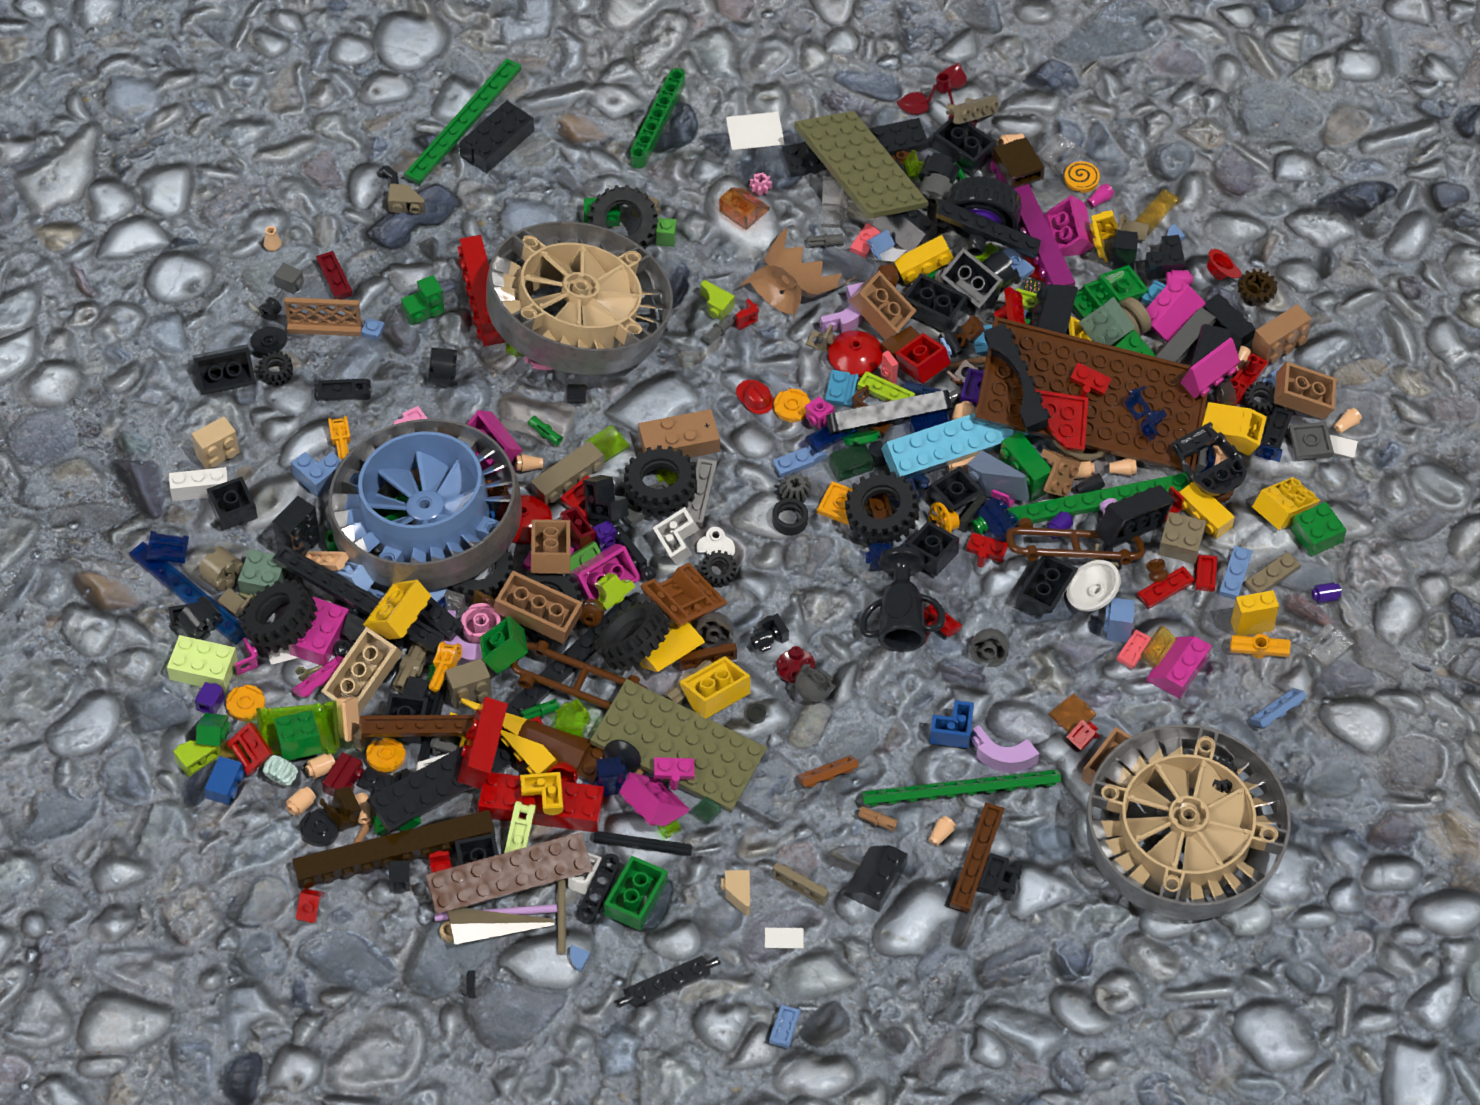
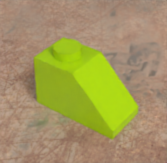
(194, 756)

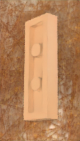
(331, 560)

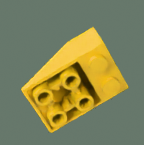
(1238, 424)
(1284, 501)

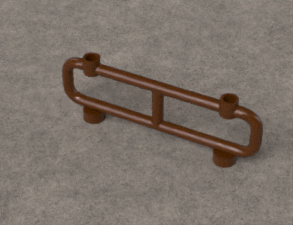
(1025, 527)
(541, 649)

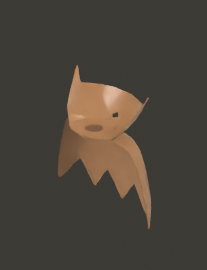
(787, 273)

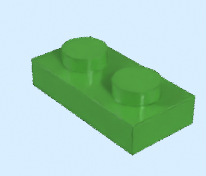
(583, 555)

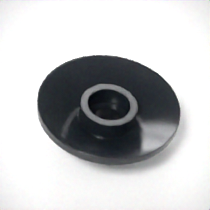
(268, 340)
(626, 751)

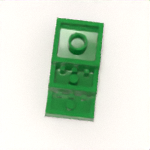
(1116, 283)

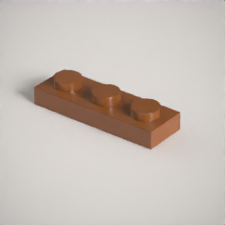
(828, 771)

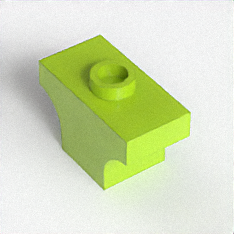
(613, 589)

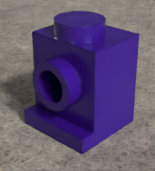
(605, 535)

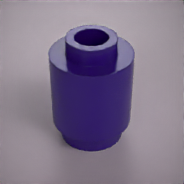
(1062, 520)
(1326, 592)

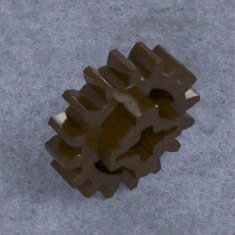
(1257, 286)

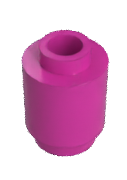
(1182, 274)

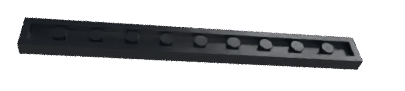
(349, 593)
(559, 671)

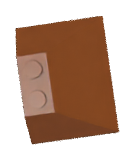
(684, 595)

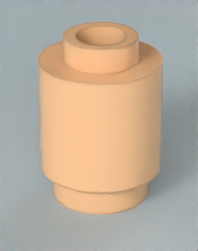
(1085, 469)
(319, 765)
(300, 801)

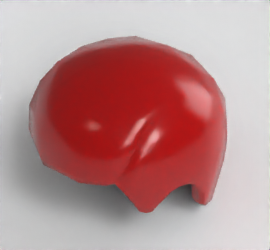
(566, 770)

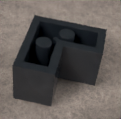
(1123, 249)
(1166, 259)
(601, 500)

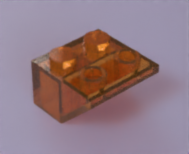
(742, 207)

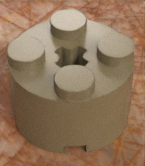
(220, 569)

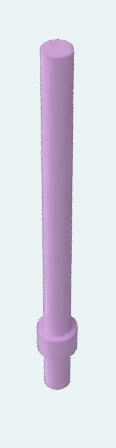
(514, 910)

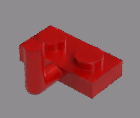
(1089, 380)
(986, 548)
(950, 627)

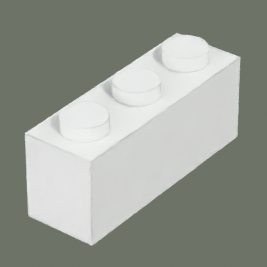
(193, 484)

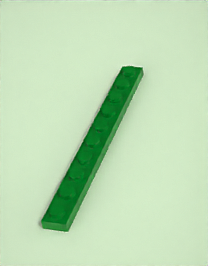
(462, 121)
(1090, 501)
(967, 786)

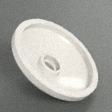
(1094, 585)

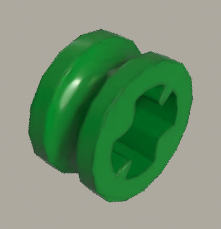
(980, 525)

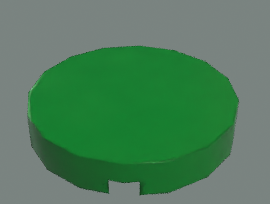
(862, 437)

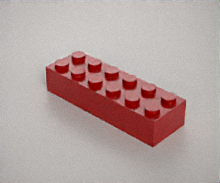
(476, 268)
(580, 803)

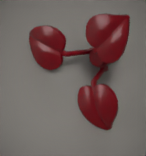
(952, 77)

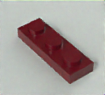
(334, 275)

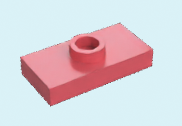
(860, 245)
(889, 367)
(1133, 648)

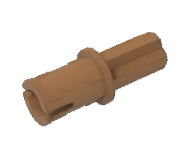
(878, 818)

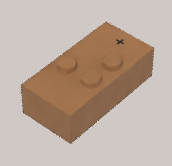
(691, 432)
(538, 607)

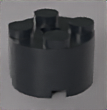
(939, 164)
(1001, 266)
(442, 366)
(199, 618)

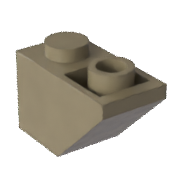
(405, 200)

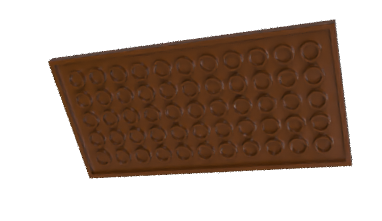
(1110, 424)

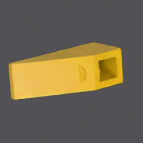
(533, 753)

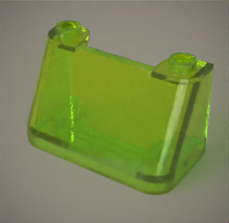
(325, 717)

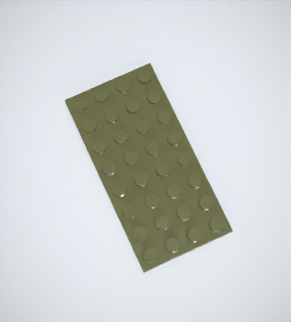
(860, 164)
(665, 729)

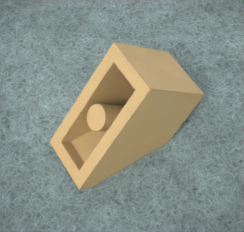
(737, 889)

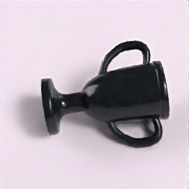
(902, 605)

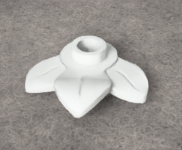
(709, 543)

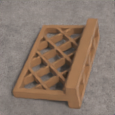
(323, 324)

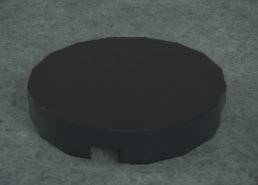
(318, 828)

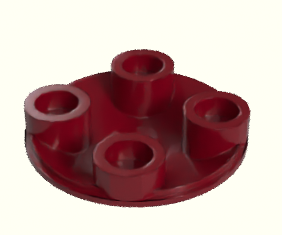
(792, 661)

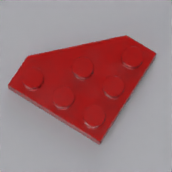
(1066, 419)

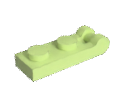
(519, 827)

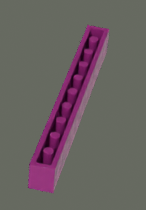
(1033, 223)

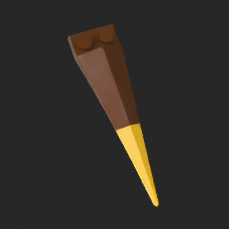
(561, 744)

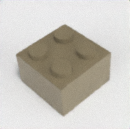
(1182, 537)
(468, 682)

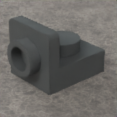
(441, 748)

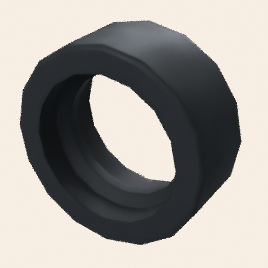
(787, 528)

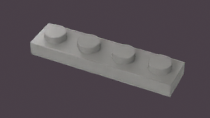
(705, 475)

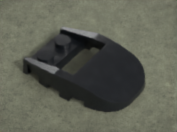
(1222, 476)

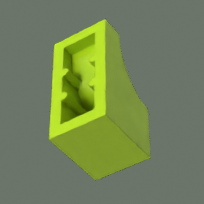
(718, 300)

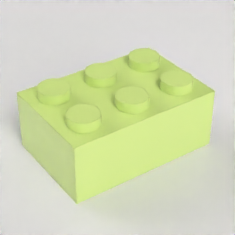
(201, 662)

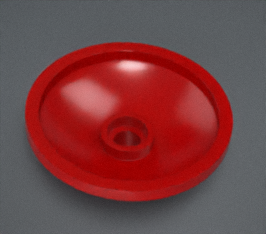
(852, 359)
(534, 510)

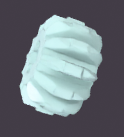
(280, 770)

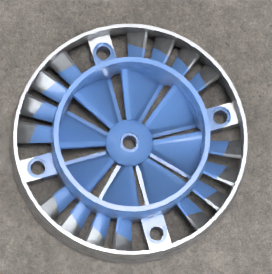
(444, 516)

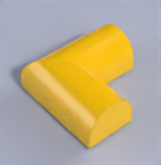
(546, 785)

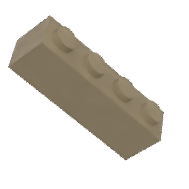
(567, 473)

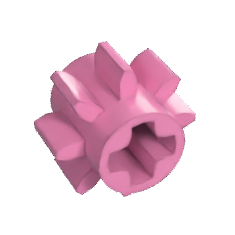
(760, 183)

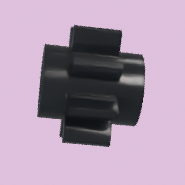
(762, 639)

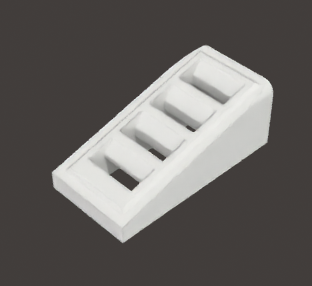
(581, 884)

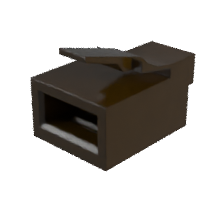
(343, 809)

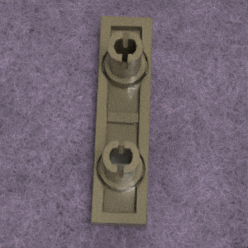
(973, 109)

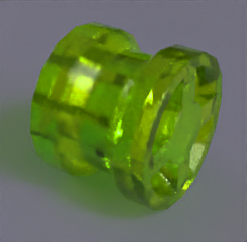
(670, 828)

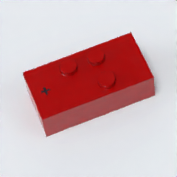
(482, 742)

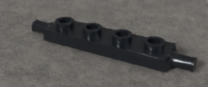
(668, 981)

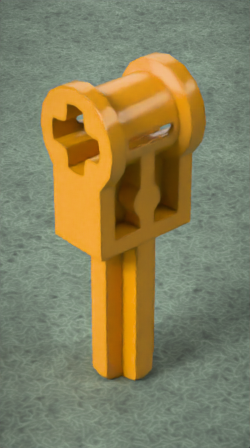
(340, 435)
(446, 658)

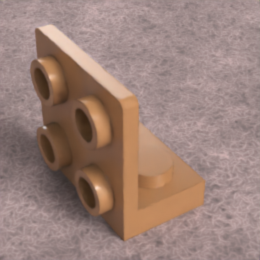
(1062, 473)

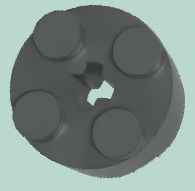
(934, 189)

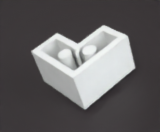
(674, 531)

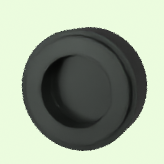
(756, 713)

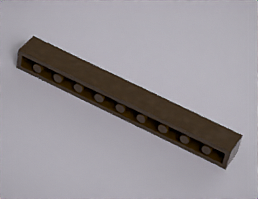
(399, 846)

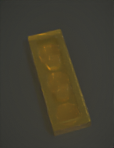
(1158, 209)

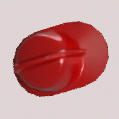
(1221, 265)
(755, 396)

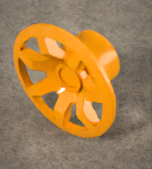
(944, 519)

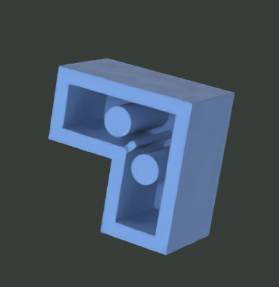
(315, 475)
(1119, 620)

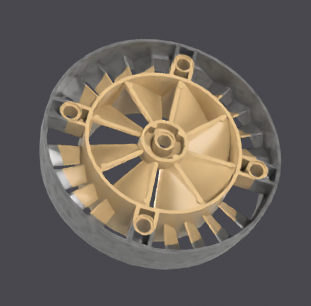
(596, 273)
(1216, 835)

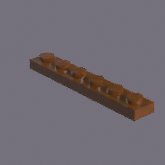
(414, 725)
(977, 857)

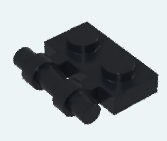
(994, 873)

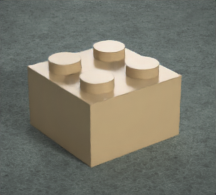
(215, 443)

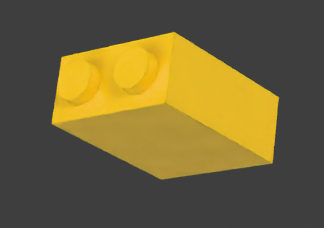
(1254, 613)

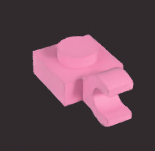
(412, 414)

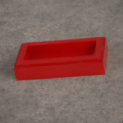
(1206, 573)

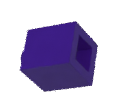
(209, 698)

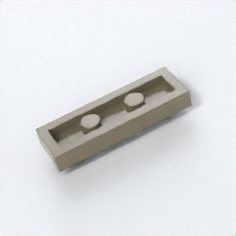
(1273, 574)
(800, 883)

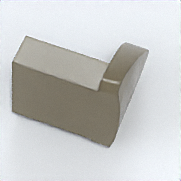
(361, 742)

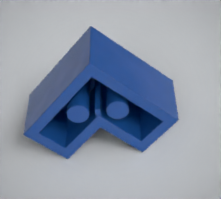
(953, 730)

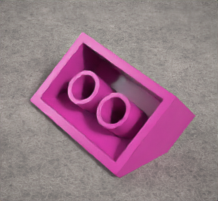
(1070, 226)
(1173, 308)
(1211, 369)
(490, 425)
(612, 560)
(1180, 665)
(652, 799)

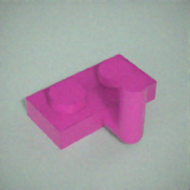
(674, 769)

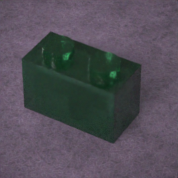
(851, 462)

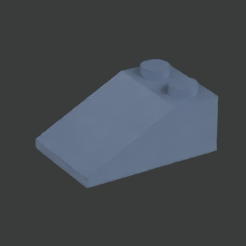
(994, 474)

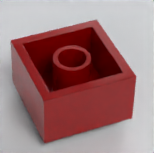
(922, 358)

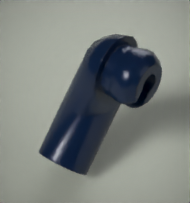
(923, 481)

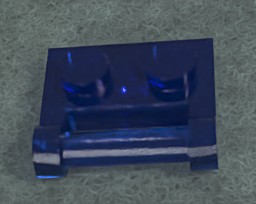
(167, 547)

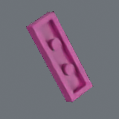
(318, 678)

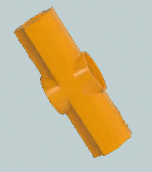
(1270, 647)

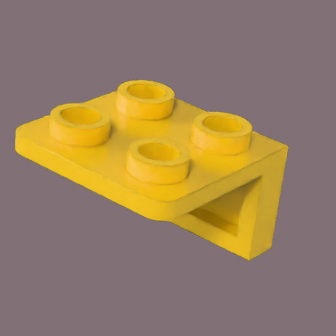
(1103, 227)

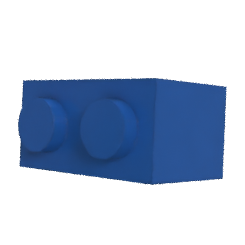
(224, 780)

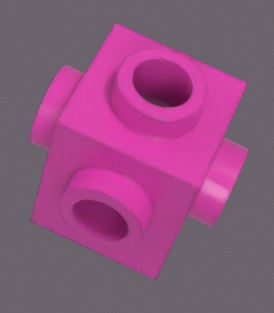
(817, 410)

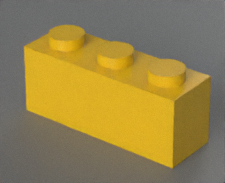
(924, 259)
(1207, 508)

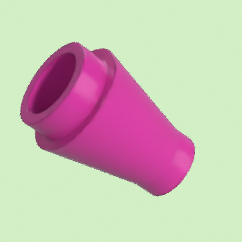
(1101, 195)

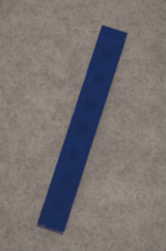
(185, 590)

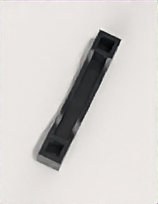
(1002, 346)

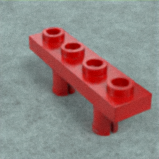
(1014, 306)
(1247, 375)

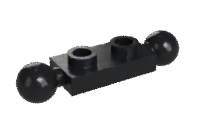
(638, 559)

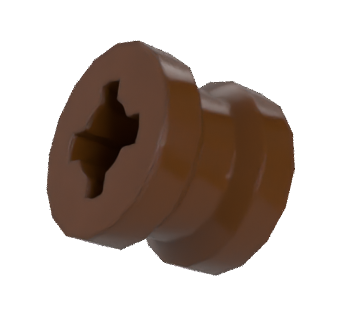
(1157, 570)

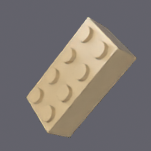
(363, 669)

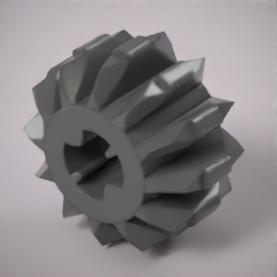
(795, 487)

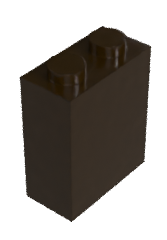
(1018, 163)

